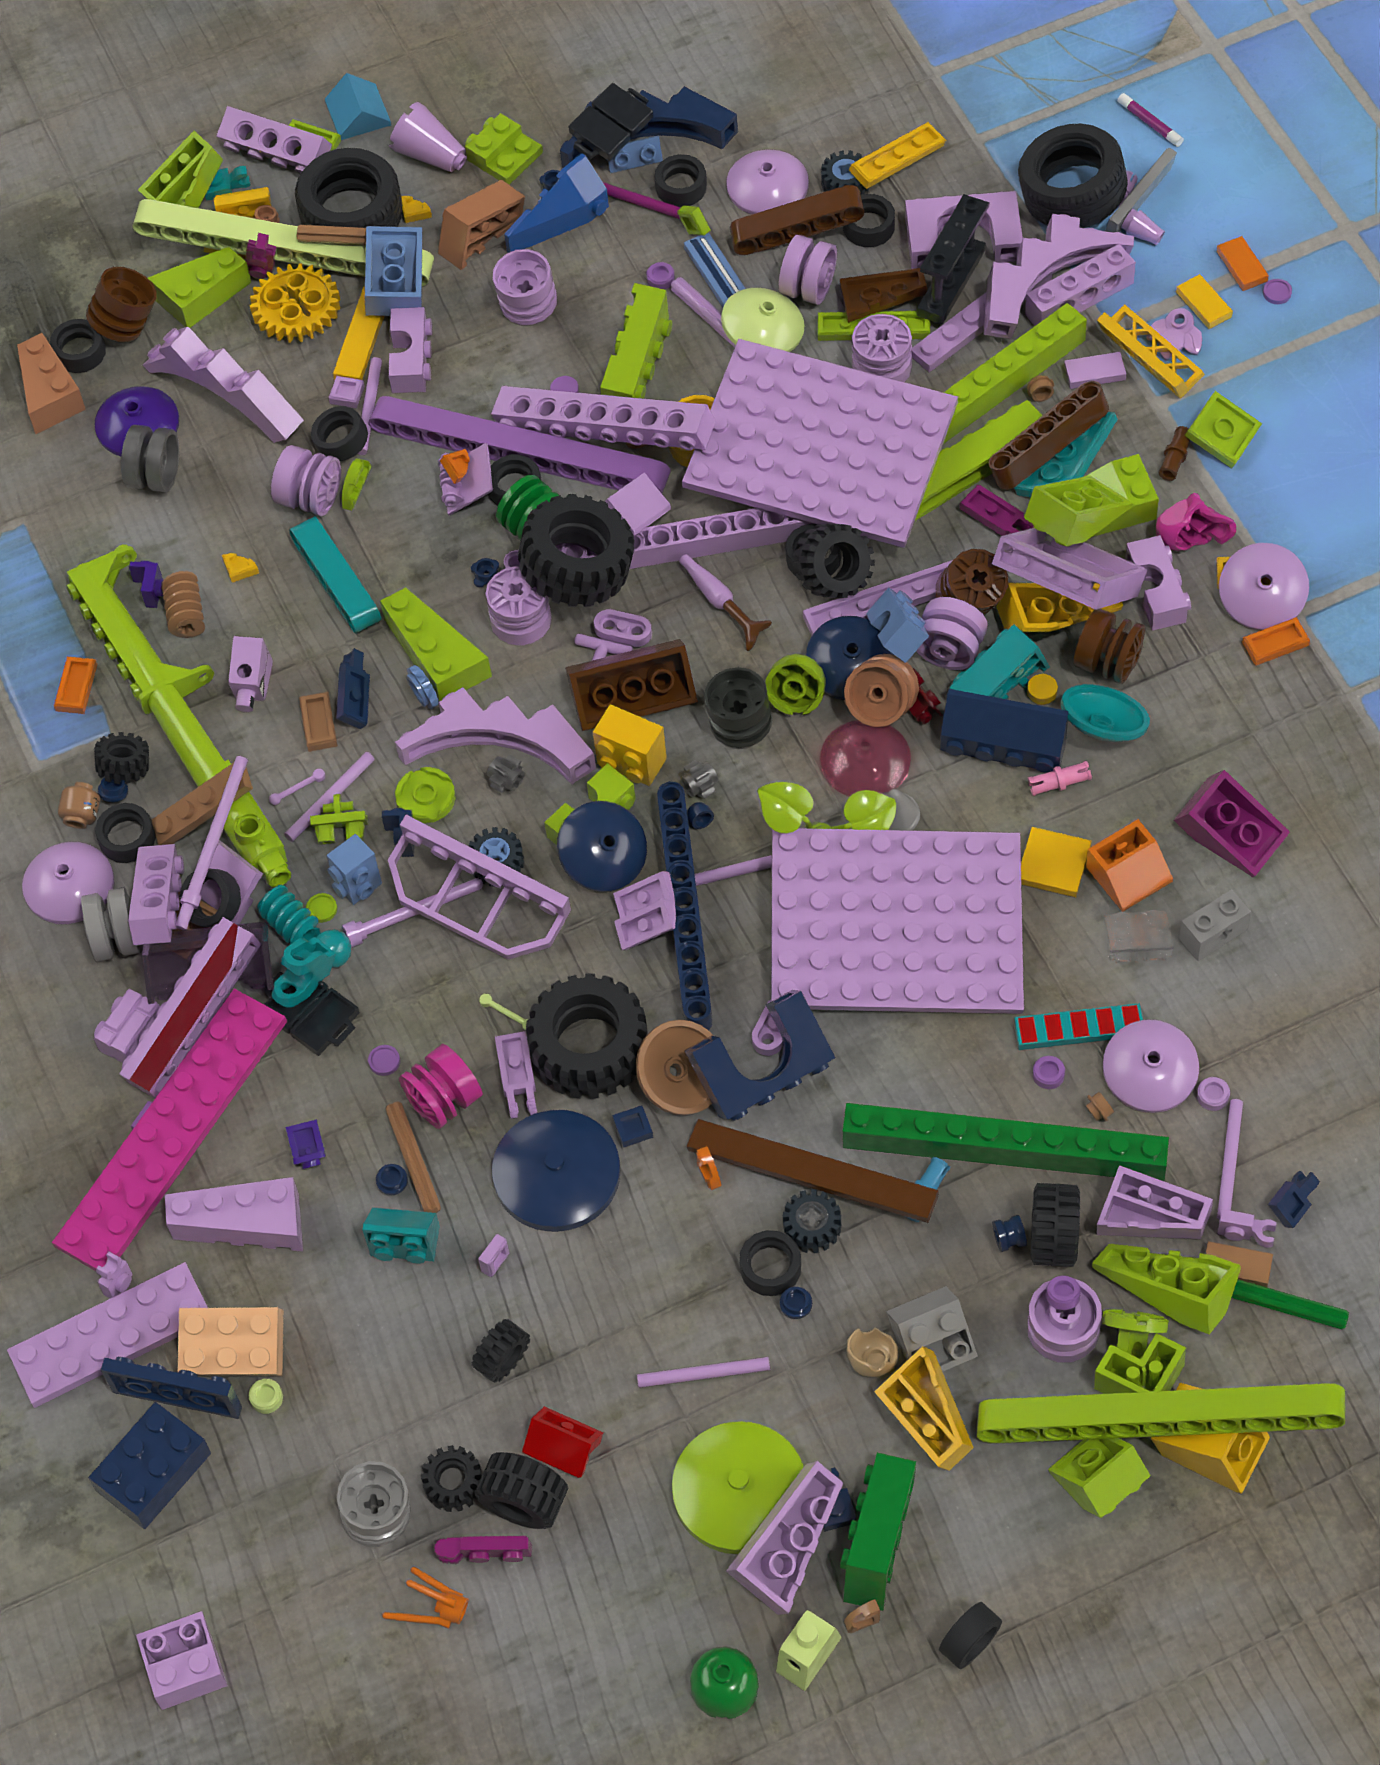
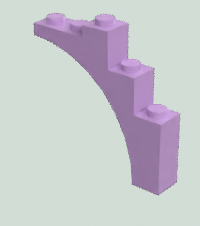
(1037, 260)
(217, 371)
(504, 725)

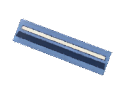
(713, 267)

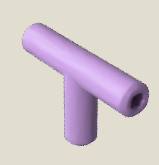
(601, 646)

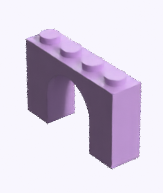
(928, 217)

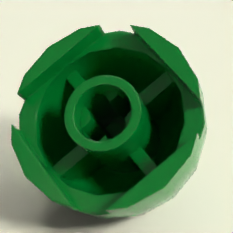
(724, 1682)

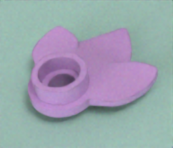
(1179, 335)

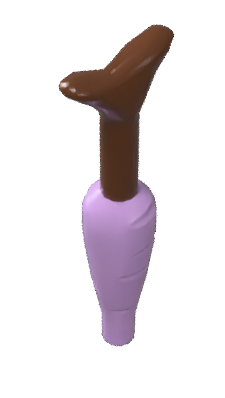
(722, 598)

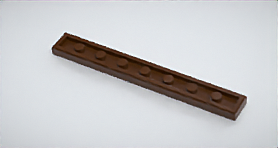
(814, 1171)

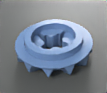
(422, 687)

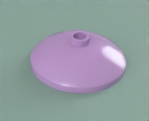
(766, 181)
(1257, 604)
(58, 896)
(1147, 1084)

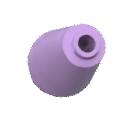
(427, 140)

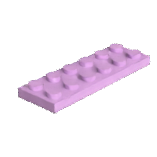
(116, 1328)

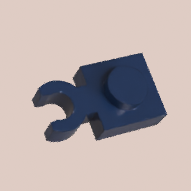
(842, 1511)

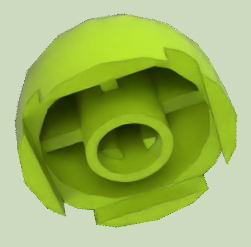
(795, 684)

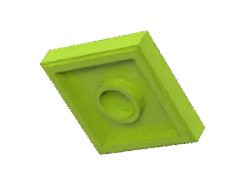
(1223, 429)

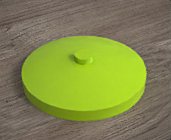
(732, 1482)

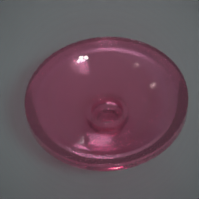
(875, 769)

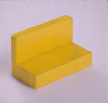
(242, 202)

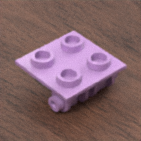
(473, 485)

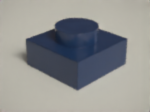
(632, 1126)

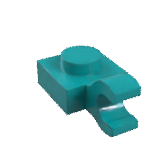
(225, 182)

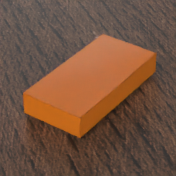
(1242, 263)
(1276, 641)
(75, 685)

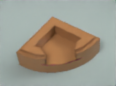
(863, 1617)

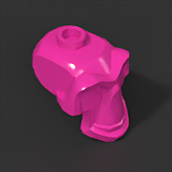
(1192, 524)

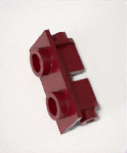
(925, 703)

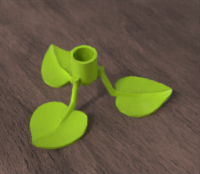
(788, 803)

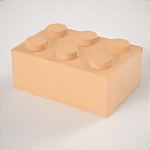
(231, 1341)

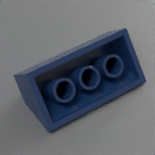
(1003, 731)

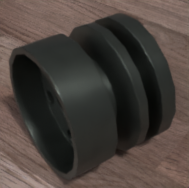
(738, 707)

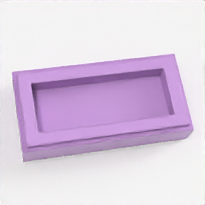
(1098, 368)

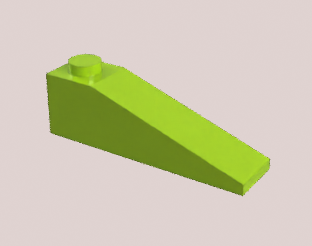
(1182, 1287)

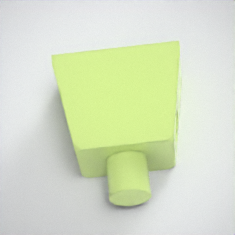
(808, 1647)

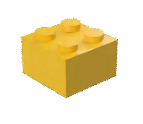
(630, 745)

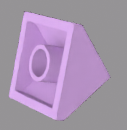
(639, 503)

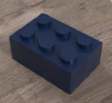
(150, 1465)

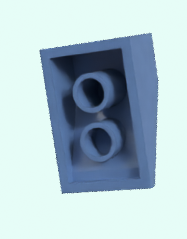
(393, 269)

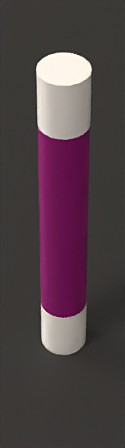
(1150, 120)

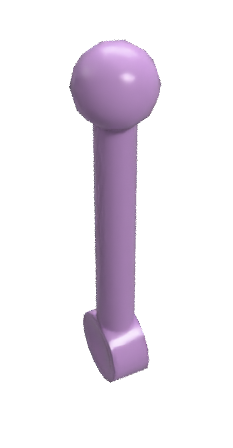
(318, 775)

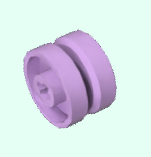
(807, 269)
(953, 633)
(1064, 1333)

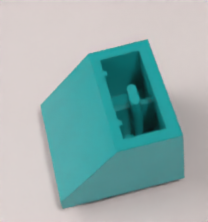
(401, 1234)

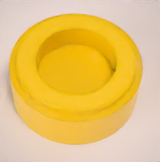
(1042, 689)

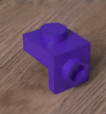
(151, 578)
(306, 1143)

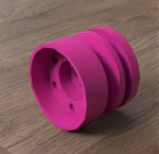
(446, 1081)

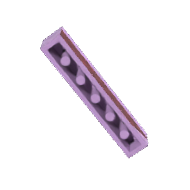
(190, 1007)

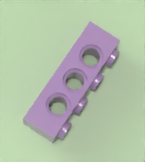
(238, 124)
(1083, 284)
(155, 894)

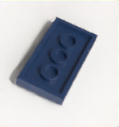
(171, 1388)

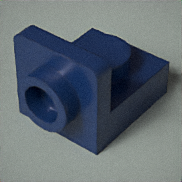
(392, 821)

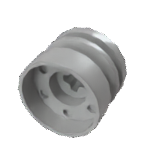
(373, 1485)

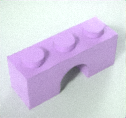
(409, 368)
(1167, 602)

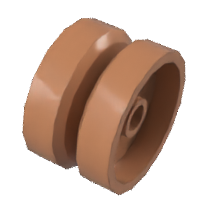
(868, 701)

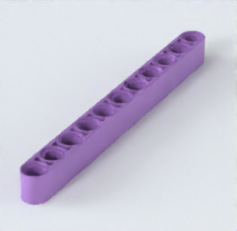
(551, 453)

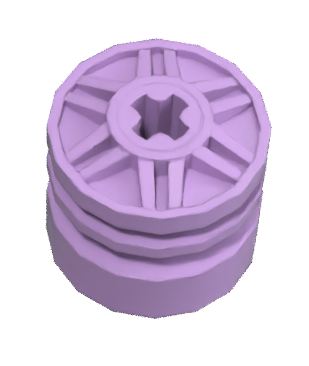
(525, 287)
(882, 347)
(306, 480)
(516, 609)

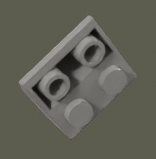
(936, 1324)

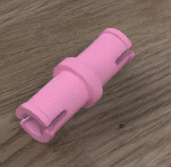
(1059, 778)

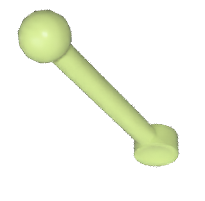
(486, 1001)

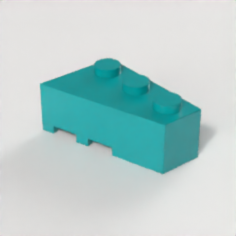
(1002, 665)

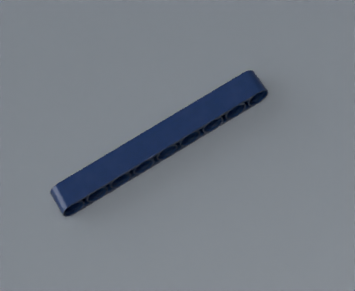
(684, 893)

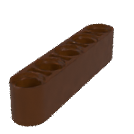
(800, 217)
(1049, 435)

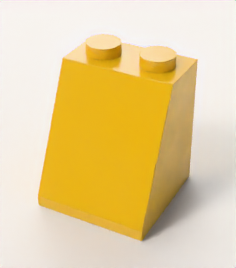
(1219, 1457)

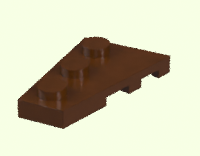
(880, 291)

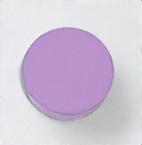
(1213, 1093)

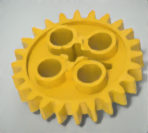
(284, 316)

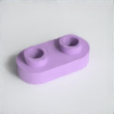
(623, 626)
(764, 1030)

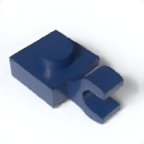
(1291, 1200)

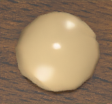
(872, 1352)

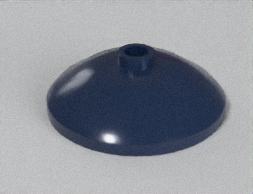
(829, 650)
(589, 859)

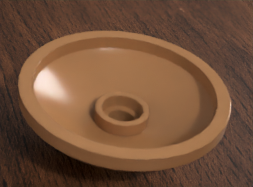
(666, 1048)

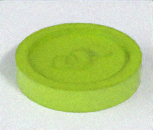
(322, 906)

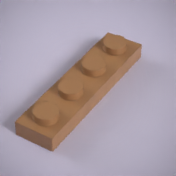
(196, 807)

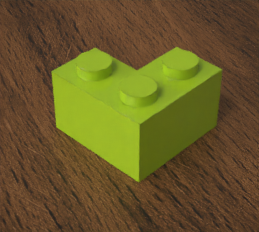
(1153, 1372)

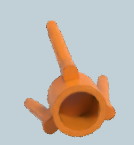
(450, 1603)

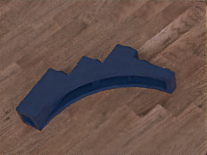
(684, 116)

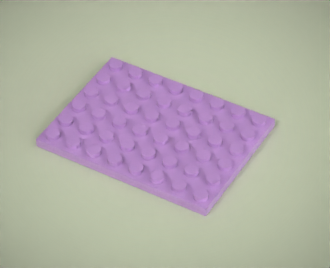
(821, 442)
(898, 920)

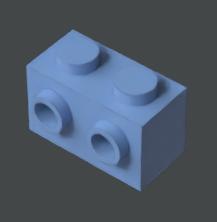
(353, 870)

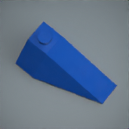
(567, 205)

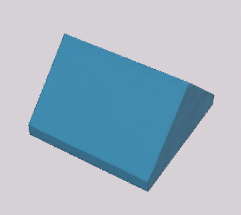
(356, 107)

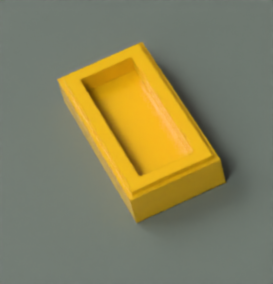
(1204, 301)

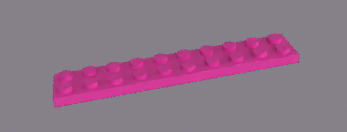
(170, 1131)

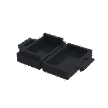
(610, 122)
(318, 1018)

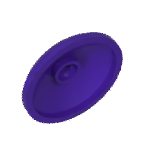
(116, 415)

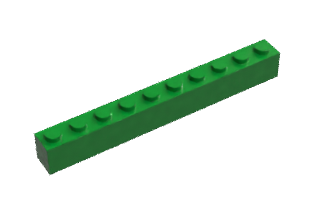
(1002, 1141)

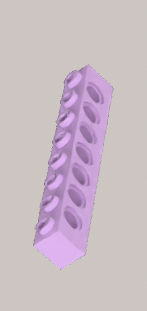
(606, 417)

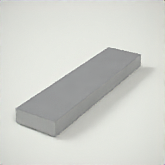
(1142, 190)

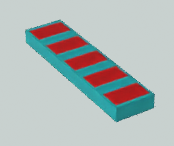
(1074, 1026)

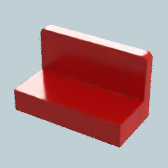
(561, 1441)

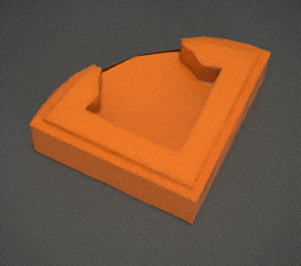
(456, 464)
(708, 1168)

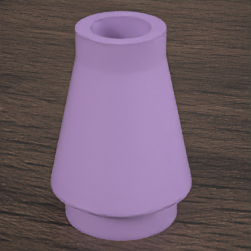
(1142, 227)

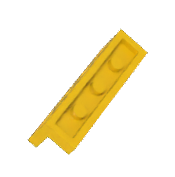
(1147, 356)

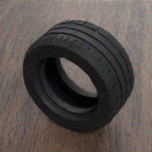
(1070, 147)
(346, 170)

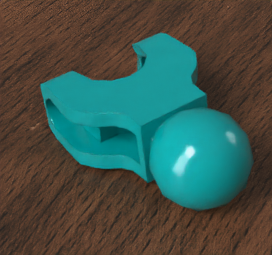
(309, 963)

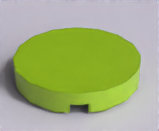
(426, 793)

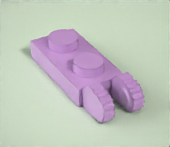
(516, 1070)

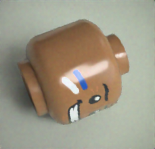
(79, 805)

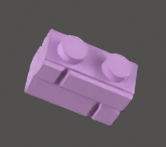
(125, 1025)

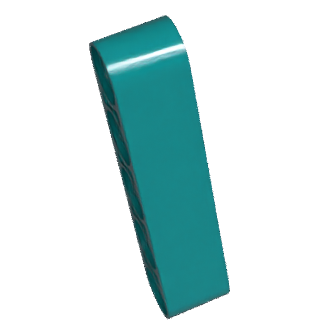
(335, 574)

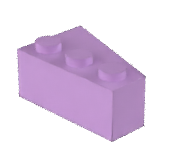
(1152, 1208)

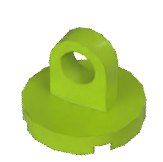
(1134, 1328)

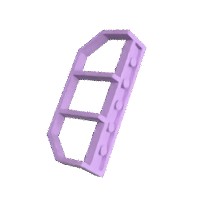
(496, 874)

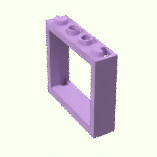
(1070, 569)

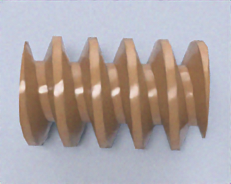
(183, 604)

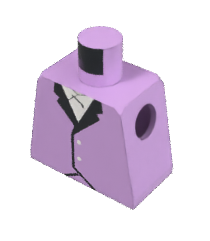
(249, 671)

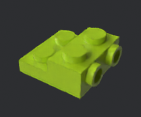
(502, 149)

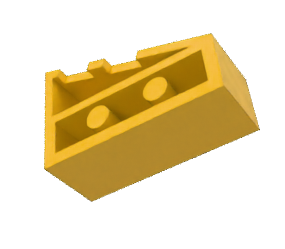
(927, 1409)

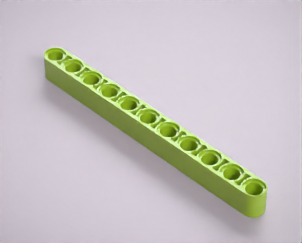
(1162, 1413)

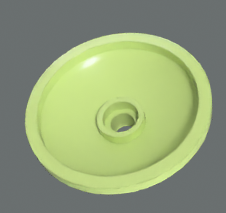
(763, 318)

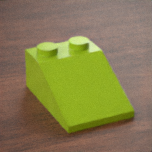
(1131, 481)
(1074, 509)

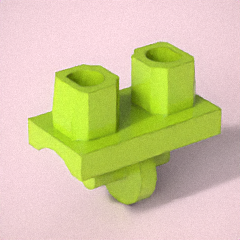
(325, 824)

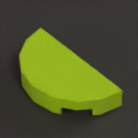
(354, 482)

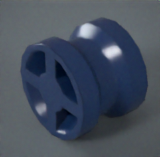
(1009, 1233)

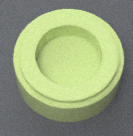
(265, 1396)

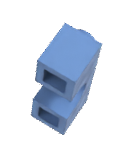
(899, 623)

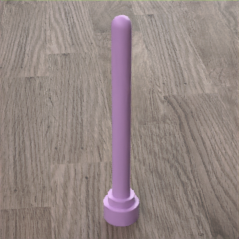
(358, 931)

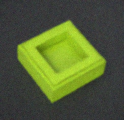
(693, 220)

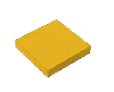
(1054, 861)

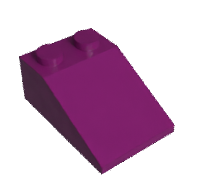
(1232, 823)

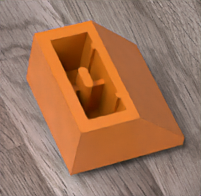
(1129, 865)

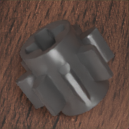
(505, 773)
(699, 779)

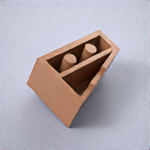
(476, 220)
(47, 385)

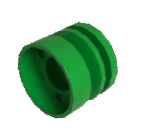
(520, 501)

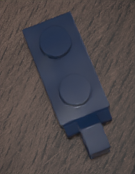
(353, 690)

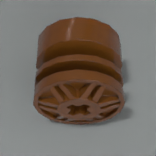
(121, 304)
(969, 566)
(1114, 647)

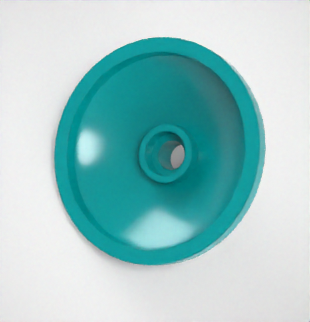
(1105, 713)

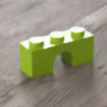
(603, 786)

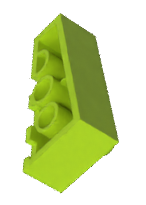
(638, 344)
(434, 644)

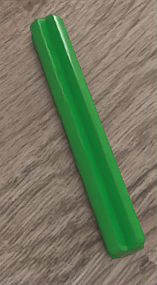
(1290, 1304)

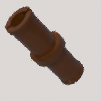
(1174, 454)

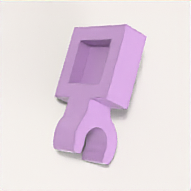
(1242, 1226)

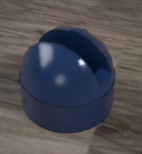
(700, 815)

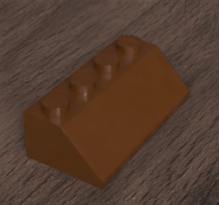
(634, 681)

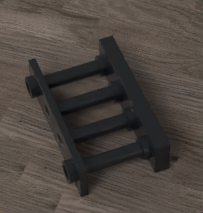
(953, 259)

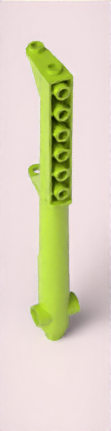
(161, 692)

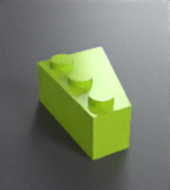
(184, 174)
(201, 285)

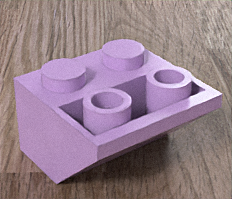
(181, 1660)

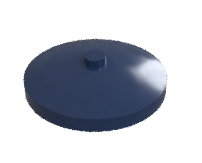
(556, 1170)

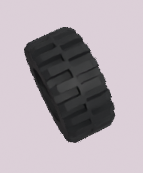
(582, 523)
(578, 1001)

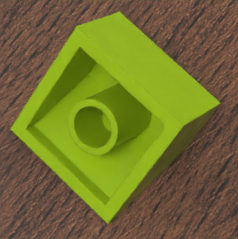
(1100, 1473)

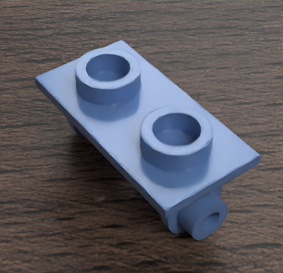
(637, 154)

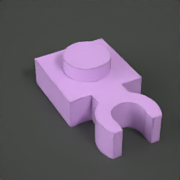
(114, 1276)

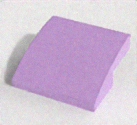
(244, 873)
(645, 910)

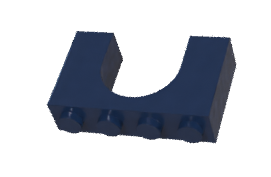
(803, 1052)

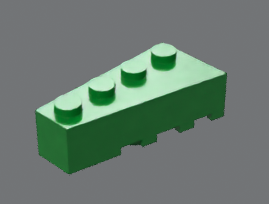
(878, 1529)

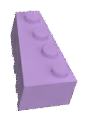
(238, 1214)
(782, 1545)

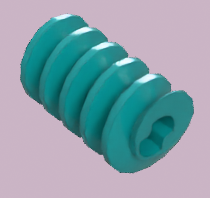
(288, 915)

